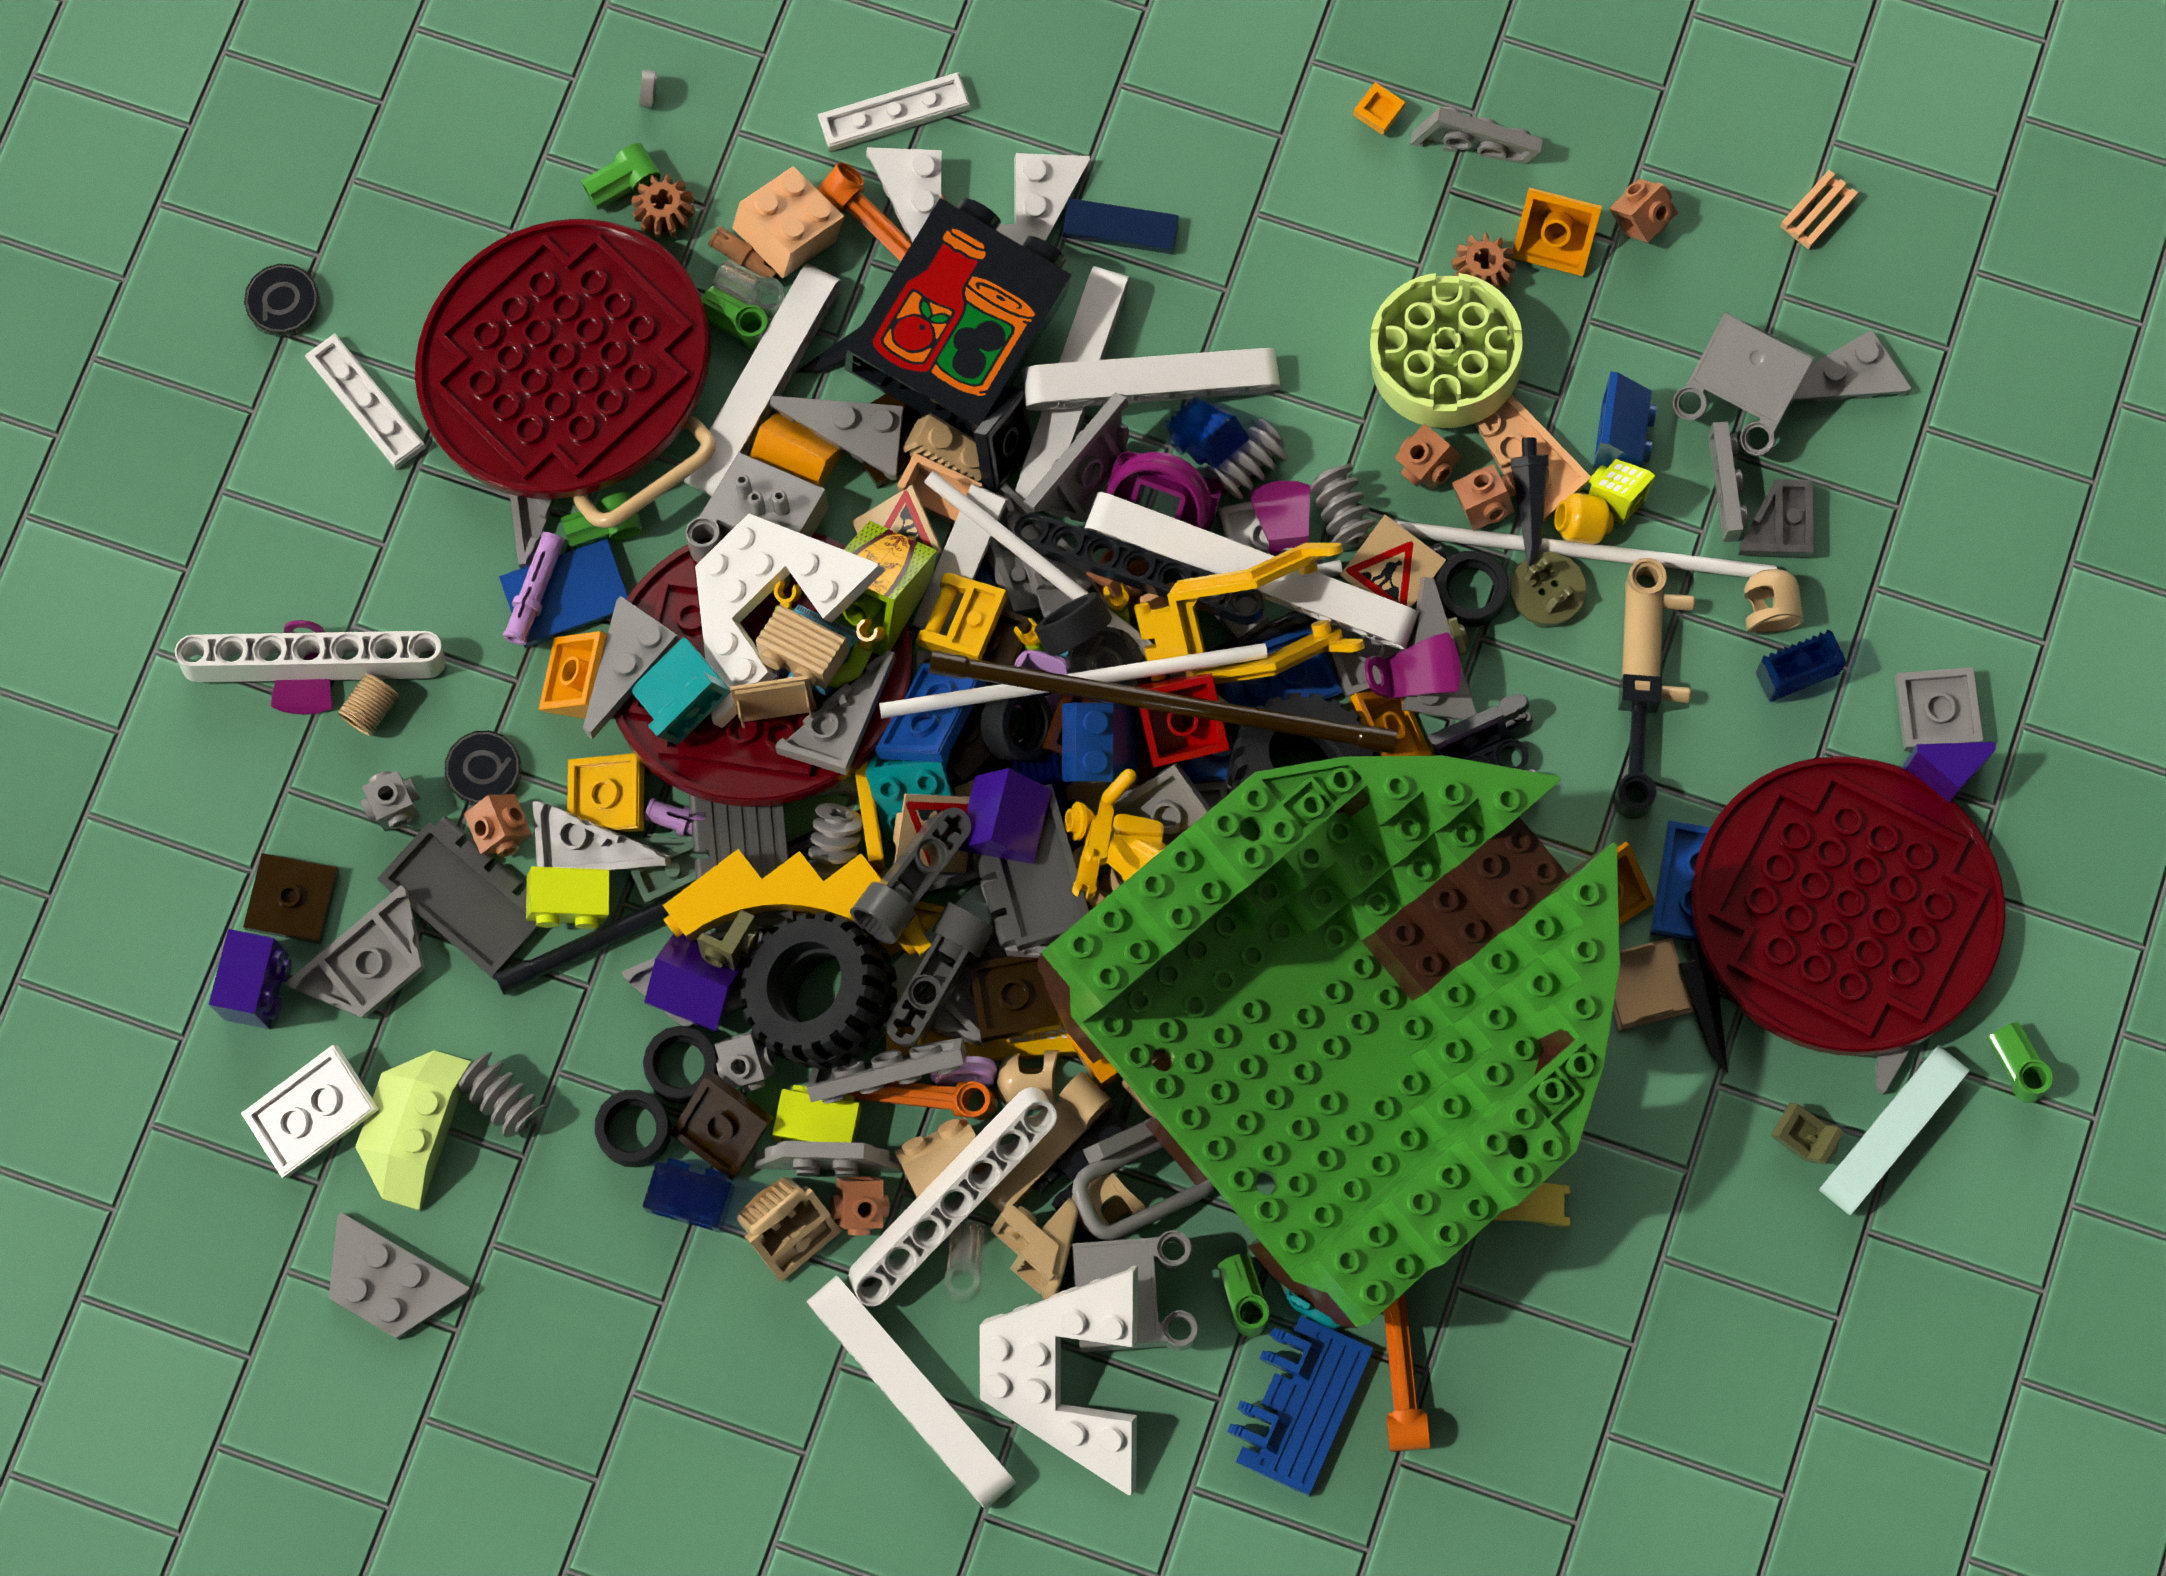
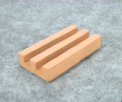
(1838, 187)

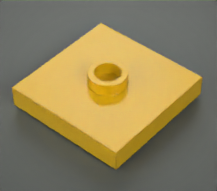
(608, 791)

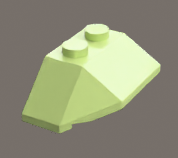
(410, 1128)

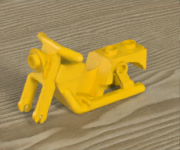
(1123, 845)

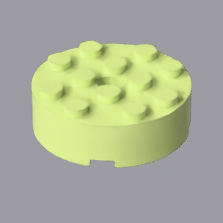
(1446, 350)

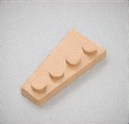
(1503, 437)

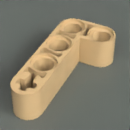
(1077, 1110)

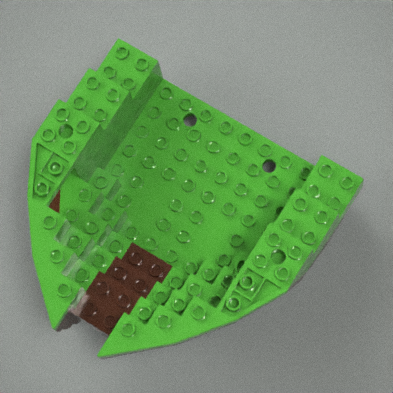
(1363, 1001)

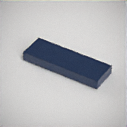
(1120, 226)

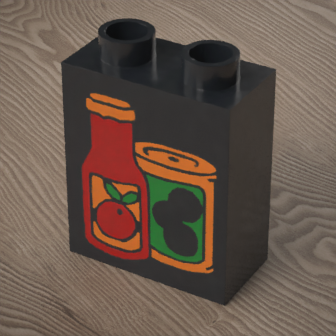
(959, 316)

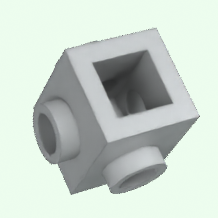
(393, 812)
(745, 1061)

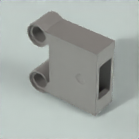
(1750, 372)
(762, 492)
(1109, 1258)

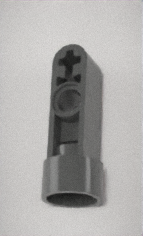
(888, 906)
(959, 938)

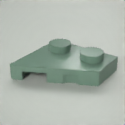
(664, 881)

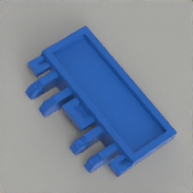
(1306, 1406)

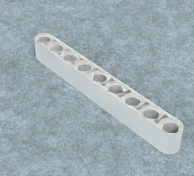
(1306, 593)

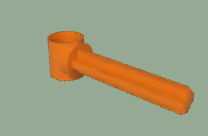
(845, 191)
(935, 1097)
(1406, 1424)

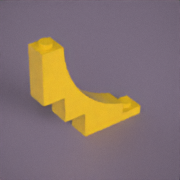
(790, 887)

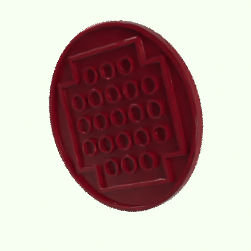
(563, 358)
(737, 762)
(1847, 906)

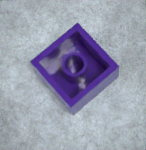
(250, 979)

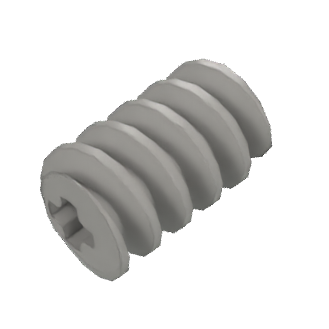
(1249, 459)
(1340, 507)
(835, 839)
(498, 1097)

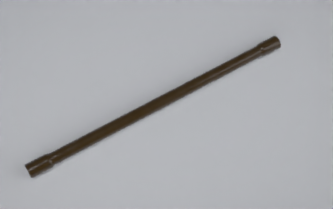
(964, 667)

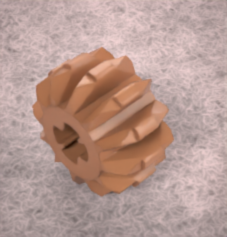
(673, 213)
(1496, 260)

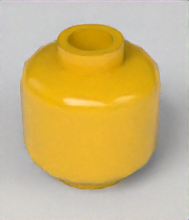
(1583, 518)

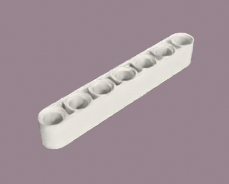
(1086, 342)
(767, 372)
(1151, 378)
(295, 646)
(948, 1215)
(911, 1392)

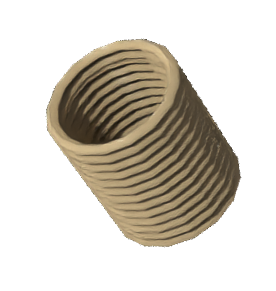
(368, 704)

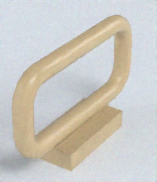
(656, 488)

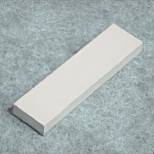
(894, 111)
(365, 401)
(961, 554)

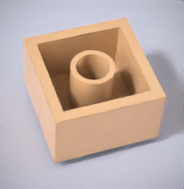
(788, 221)

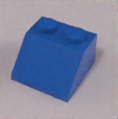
(1624, 422)
(1099, 741)

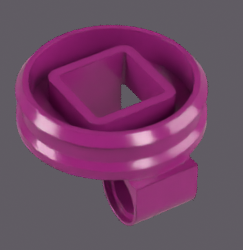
(1171, 475)

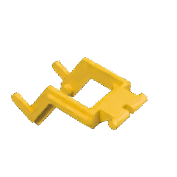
(1178, 628)

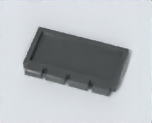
(754, 831)
(1034, 895)
(461, 898)

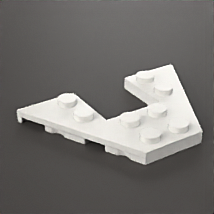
(1040, 188)
(745, 571)
(1024, 1372)

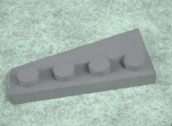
(886, 1067)

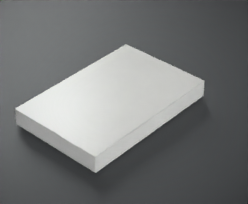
(310, 1111)

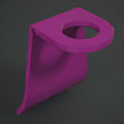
(1283, 513)
(1418, 670)
(302, 696)

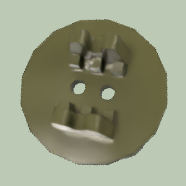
(1559, 602)

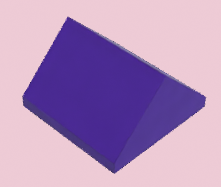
(1948, 765)
(1006, 816)
(689, 985)

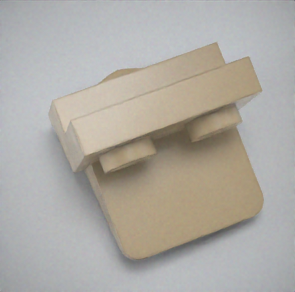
(786, 1226)
(1039, 1251)

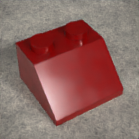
(1182, 737)

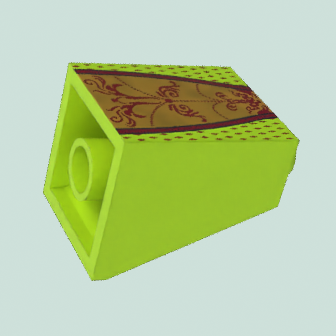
(895, 592)

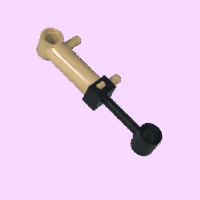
(1641, 680)

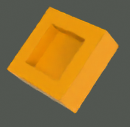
(1379, 108)

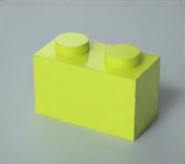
(567, 896)
(815, 1121)

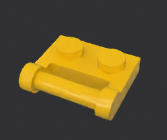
(972, 622)

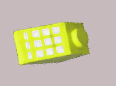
(1623, 488)

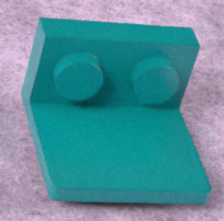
(680, 692)
(894, 778)

